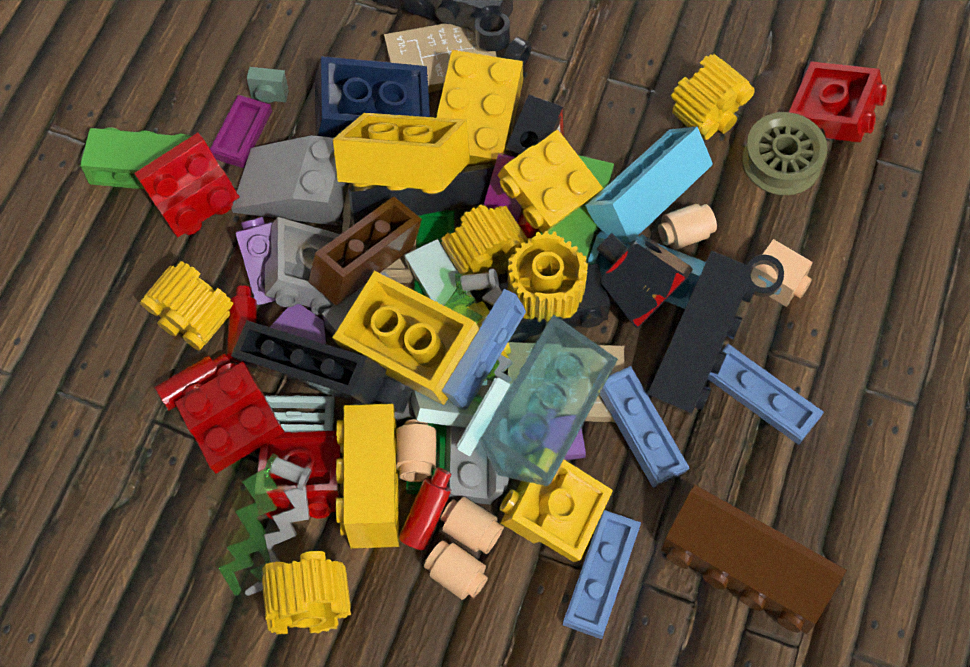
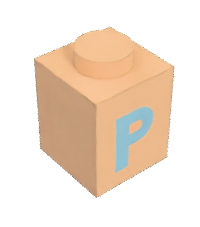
(795, 273)

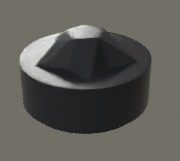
(518, 50)

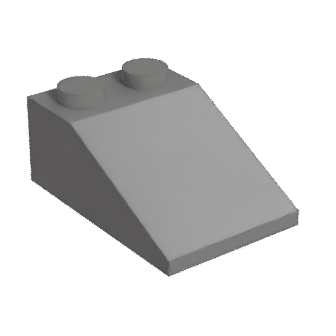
(292, 182)

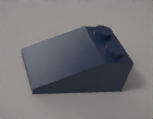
(361, 86)

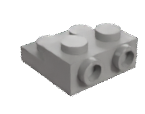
(291, 264)

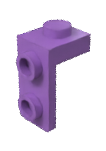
(256, 250)

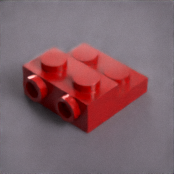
(840, 99)
(187, 185)
(228, 416)
(311, 450)

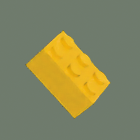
(486, 95)
(402, 151)
(406, 335)
(368, 476)

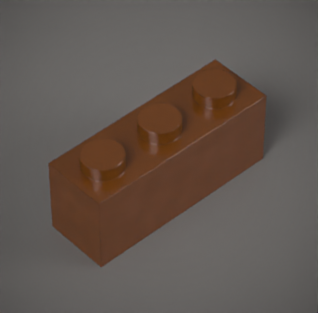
(367, 246)

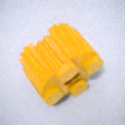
(711, 97)
(484, 241)
(547, 276)
(187, 305)
(305, 593)

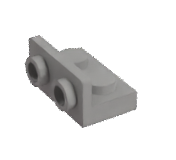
(471, 475)

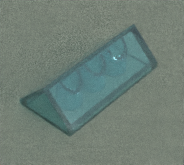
(546, 404)

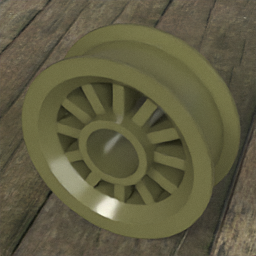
(780, 172)

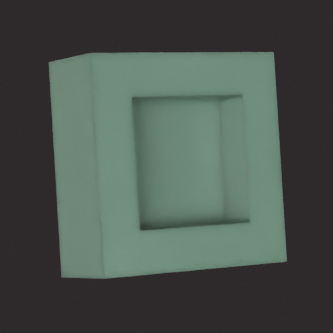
(267, 84)

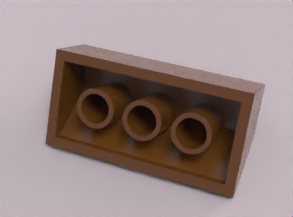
(752, 560)

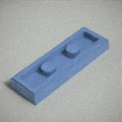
(484, 350)
(766, 395)
(642, 427)
(601, 574)

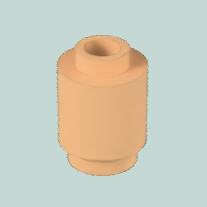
(687, 226)
(415, 451)
(471, 525)
(456, 570)

